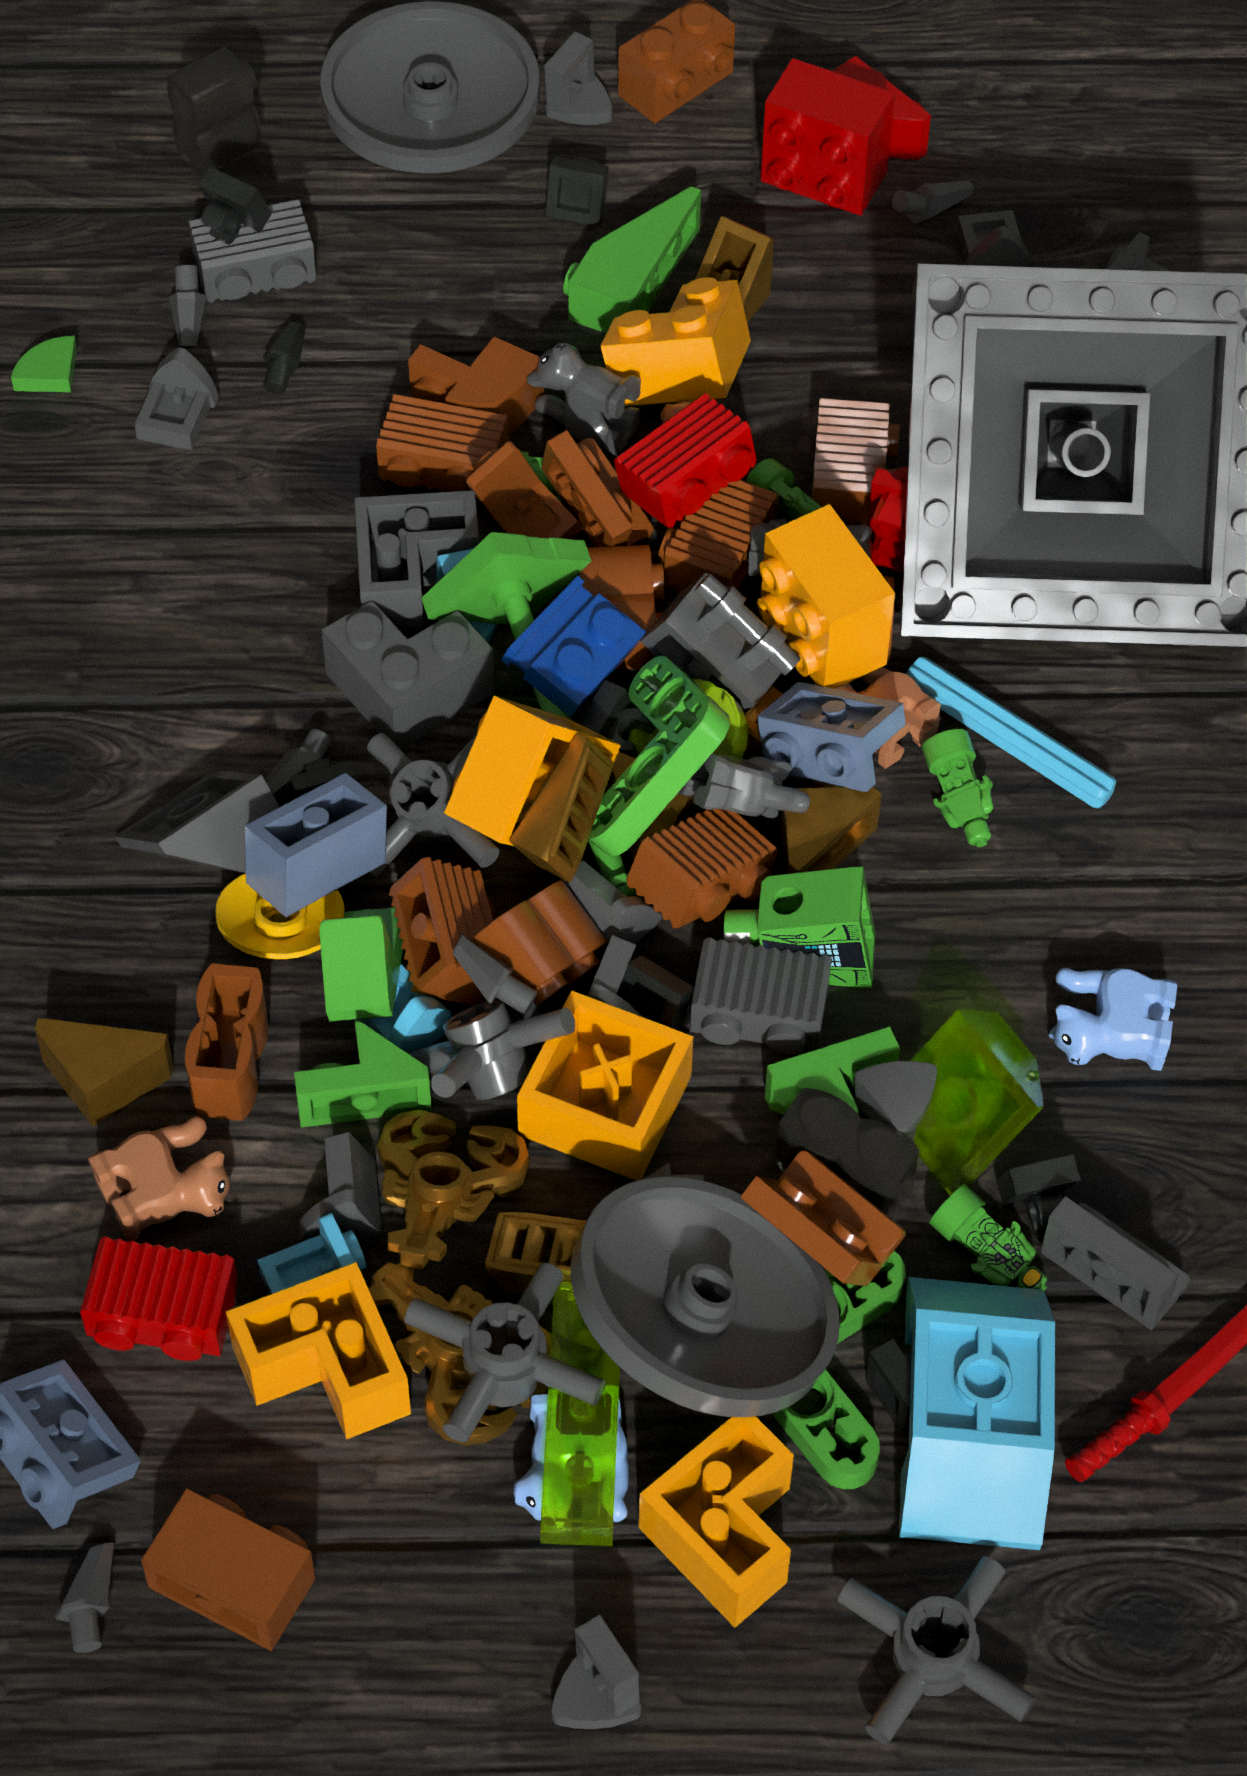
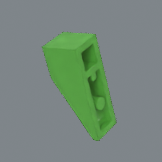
(632, 263)

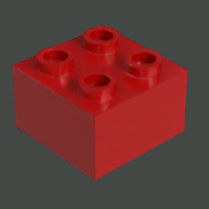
(827, 136)

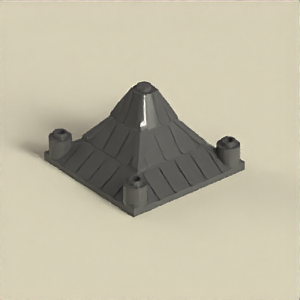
(1077, 456)

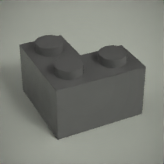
(401, 546)
(412, 682)

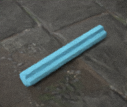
(1013, 734)

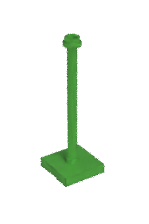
(506, 584)

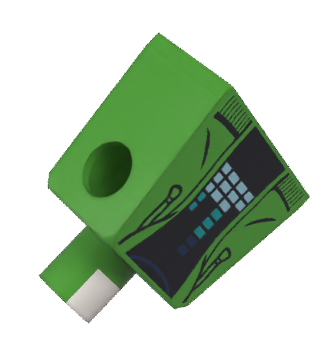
(814, 914)

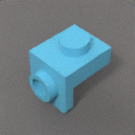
(311, 1258)

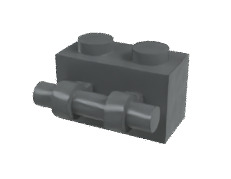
(721, 641)

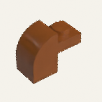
(491, 383)

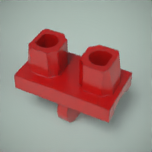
(888, 518)

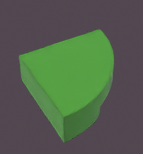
(47, 367)

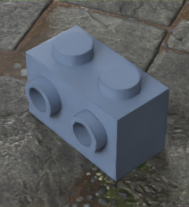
(315, 844)

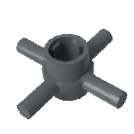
(414, 791)
(489, 1048)
(517, 1336)
(918, 1667)

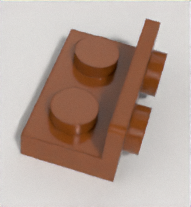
(593, 492)
(827, 1219)

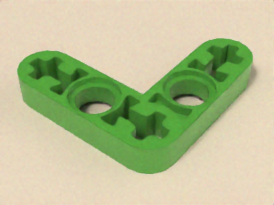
(688, 734)
(851, 1426)

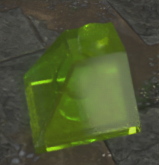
(980, 1097)

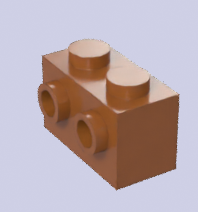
(676, 59)
(230, 1567)

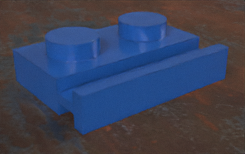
(573, 646)

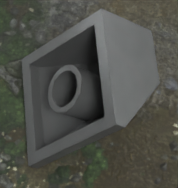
(204, 821)

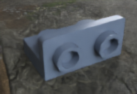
(829, 733)
(59, 1441)

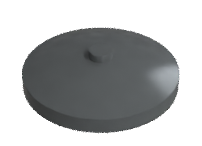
(430, 87)
(703, 1298)

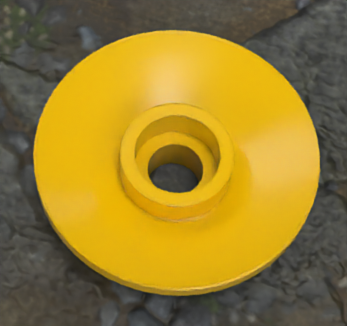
(263, 931)

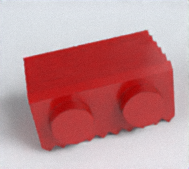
(686, 460)
(159, 1298)

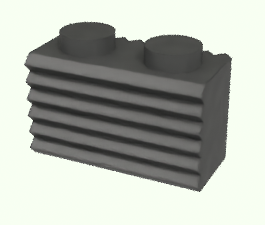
(255, 260)
(760, 996)

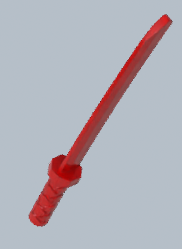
(1152, 1409)

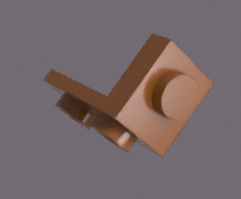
(518, 497)

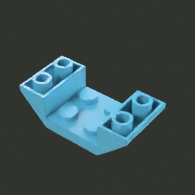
(978, 1414)

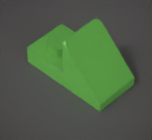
(360, 964)
(828, 1069)
(377, 1087)

